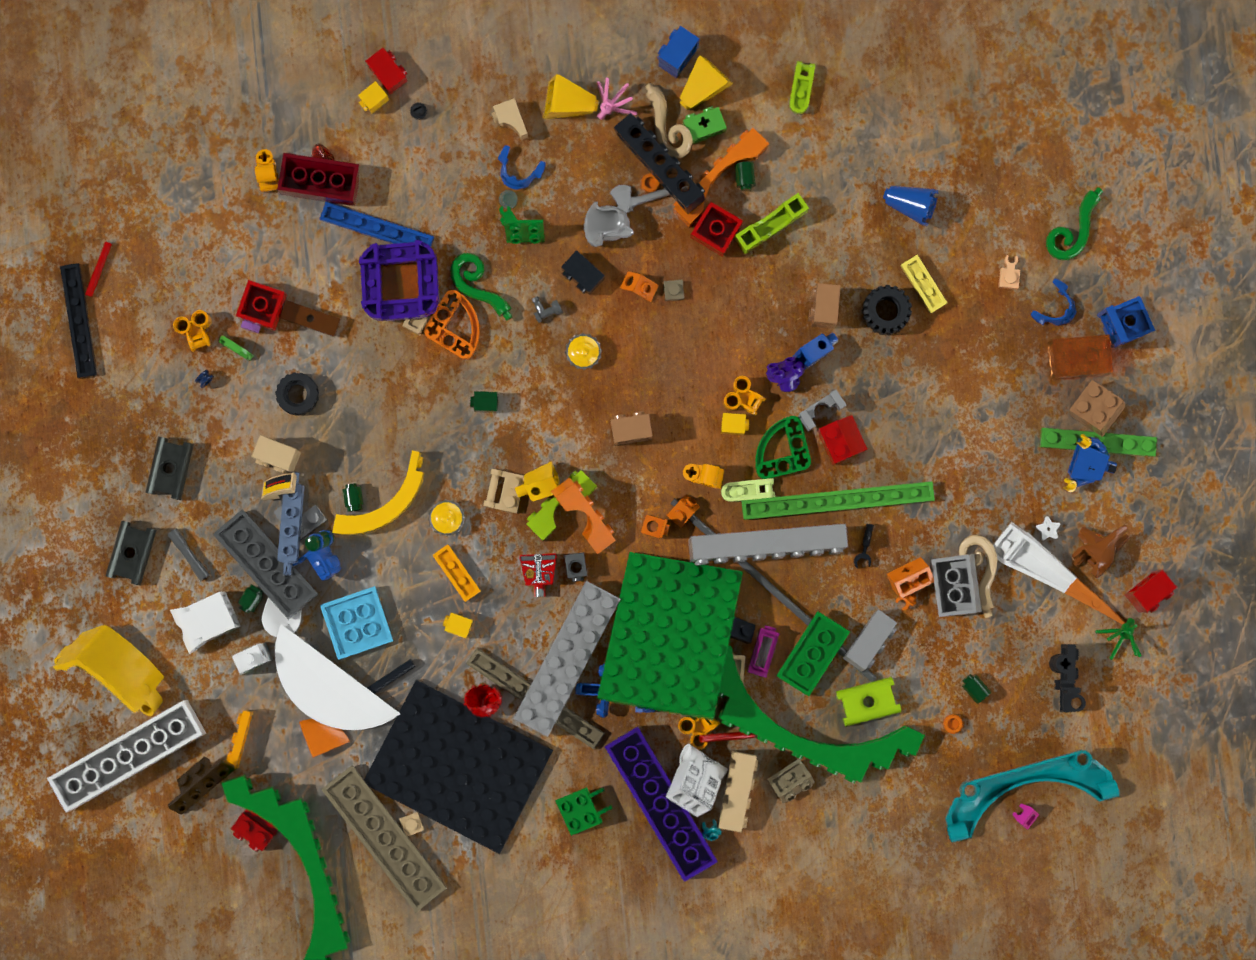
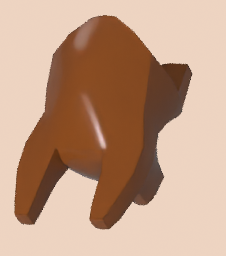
(1099, 549)

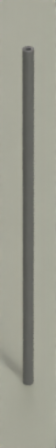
(771, 588)

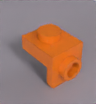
(683, 510)

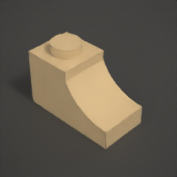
(508, 116)

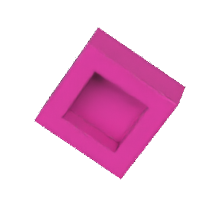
(1027, 817)

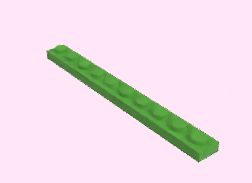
(837, 500)

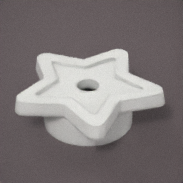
(1043, 529)

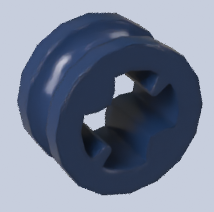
(204, 379)

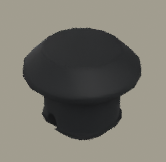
(418, 110)

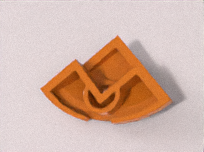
(321, 737)

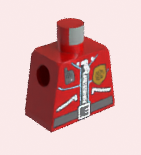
(538, 571)

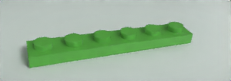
(1114, 442)

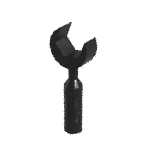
(866, 543)

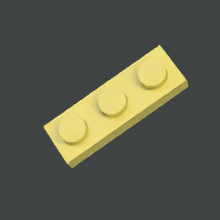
(923, 284)

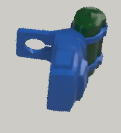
(320, 554)

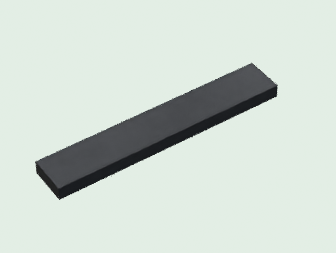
(78, 320)

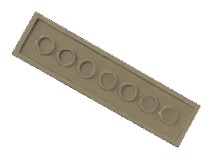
(384, 838)

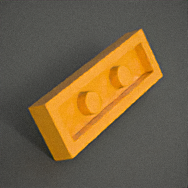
(456, 573)
(239, 738)

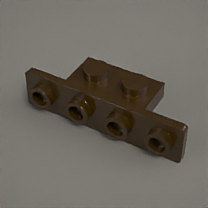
(198, 782)

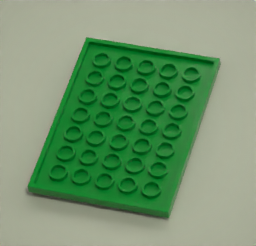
(670, 636)

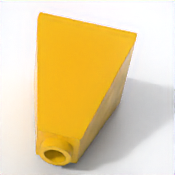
(703, 84)
(568, 99)

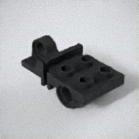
(1068, 675)

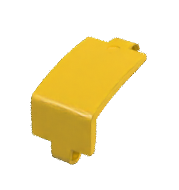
(116, 666)

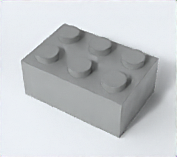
(956, 585)

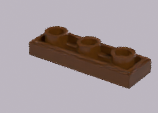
(299, 315)

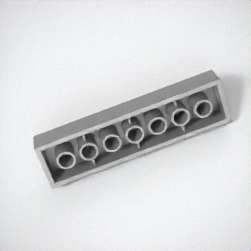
(768, 543)
(566, 658)

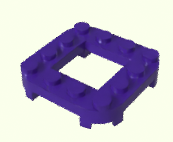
(397, 254)

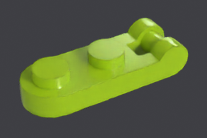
(801, 87)

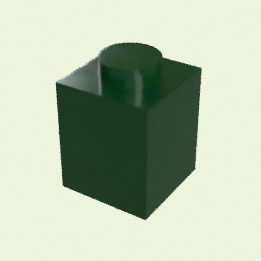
(484, 402)

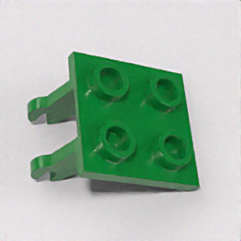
(521, 230)
(580, 811)

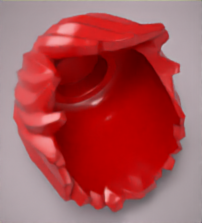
(483, 700)

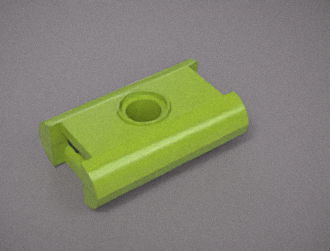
(882, 697)

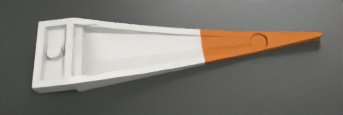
(1028, 556)

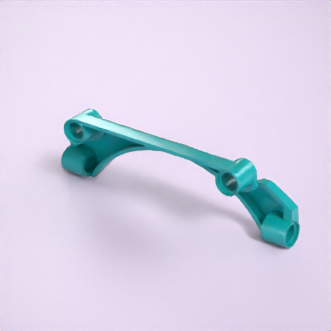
(1089, 777)

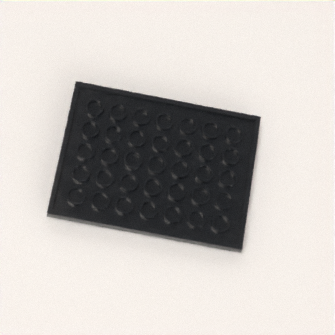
(457, 767)

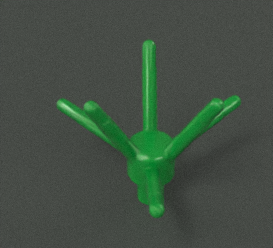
(1126, 632)

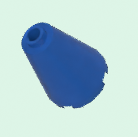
(912, 202)

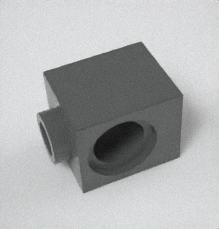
(570, 559)

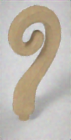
(660, 109)
(988, 577)

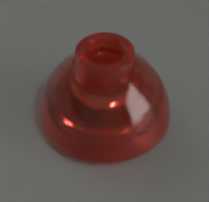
(321, 151)

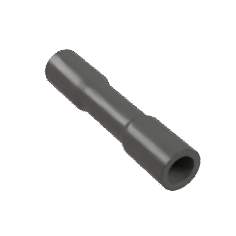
(195, 564)

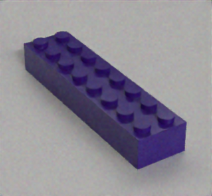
(669, 820)

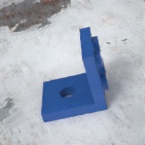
(1114, 322)

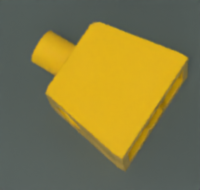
(539, 482)

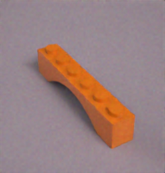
(746, 150)

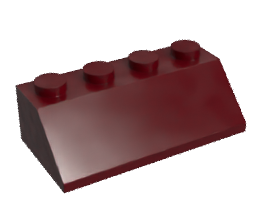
(319, 179)

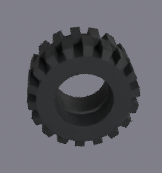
(898, 298)

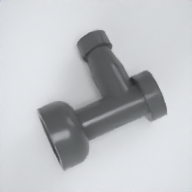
(543, 313)

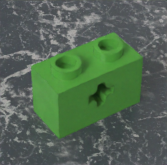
(714, 121)

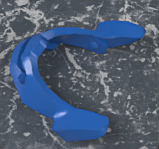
(511, 181)
(1069, 313)

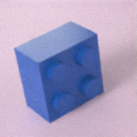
(678, 51)

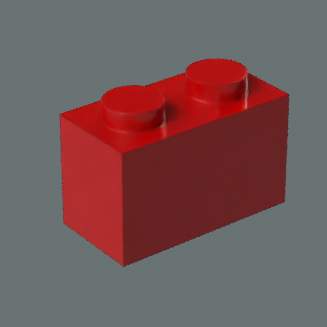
(386, 70)

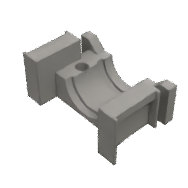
(831, 400)

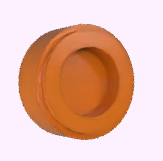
(649, 183)
(952, 724)

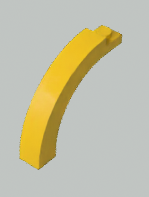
(390, 511)

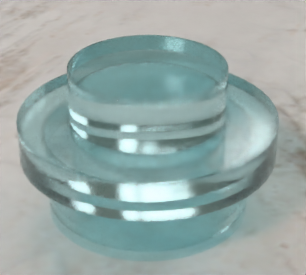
(508, 198)

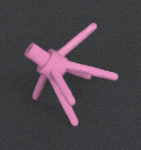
(608, 105)

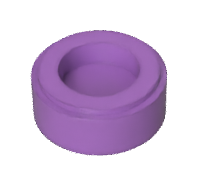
(250, 326)

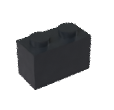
(582, 272)

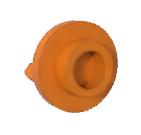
(909, 600)

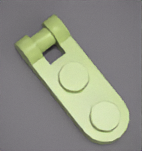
(747, 490)

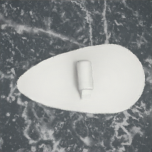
(273, 618)

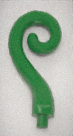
(1087, 205)
(498, 303)

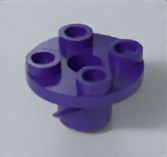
(786, 373)

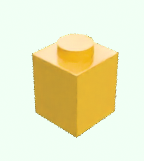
(372, 98)
(734, 424)
(457, 625)

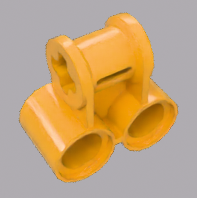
(266, 171)
(195, 332)
(744, 397)
(706, 474)
(699, 727)

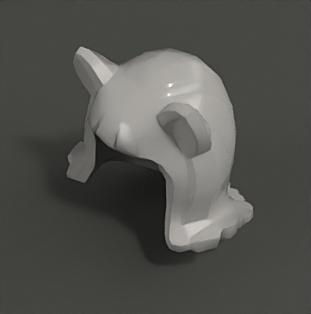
(607, 223)

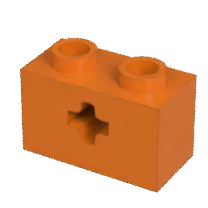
(910, 577)

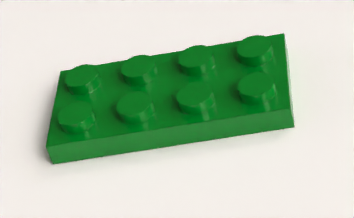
(813, 653)

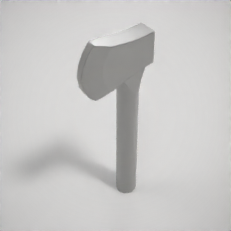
(622, 194)

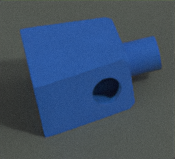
(816, 349)

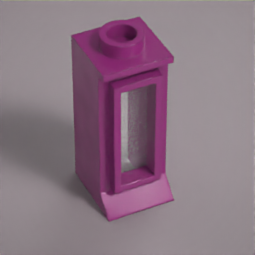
(763, 651)

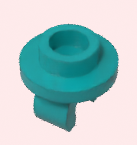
(711, 833)

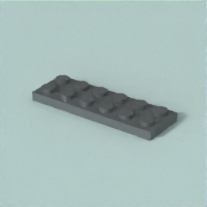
(259, 560)

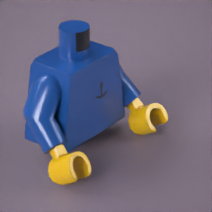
(1088, 463)

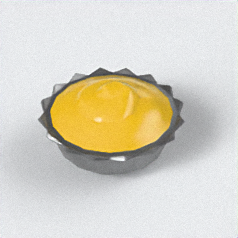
(583, 351)
(446, 517)

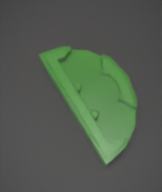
(236, 348)

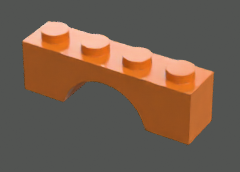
(571, 498)

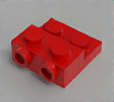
(254, 830)

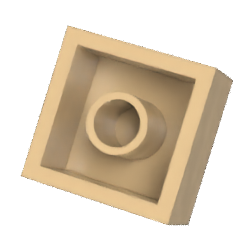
(273, 453)

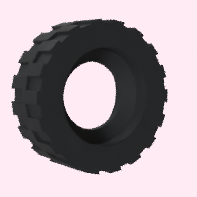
(297, 379)

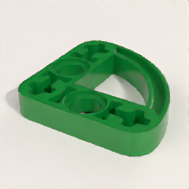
(792, 459)

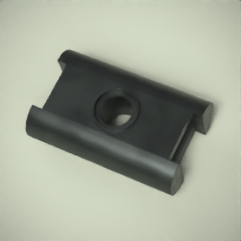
(163, 455)
(128, 567)

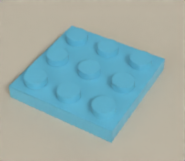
(356, 623)

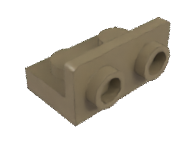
(791, 781)

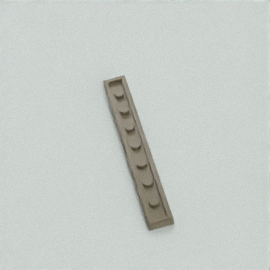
(518, 687)

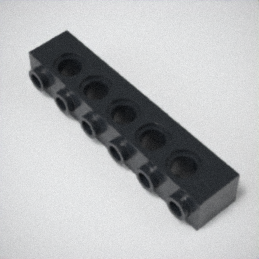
(687, 200)

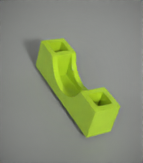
(771, 224)
(543, 522)

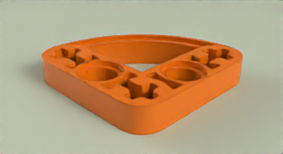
(443, 332)

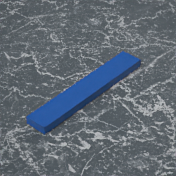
(371, 226)

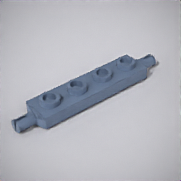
(291, 527)

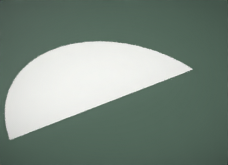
(325, 689)

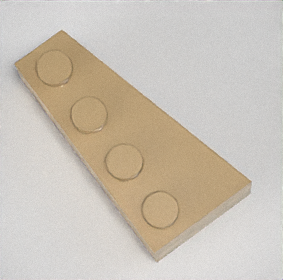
(737, 791)

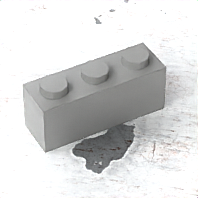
(870, 641)

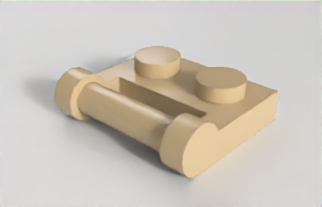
(509, 500)

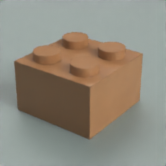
(825, 305)
(1097, 408)
(631, 429)

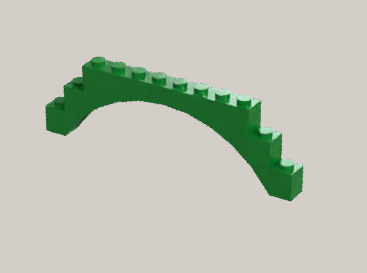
(846, 759)
(294, 824)

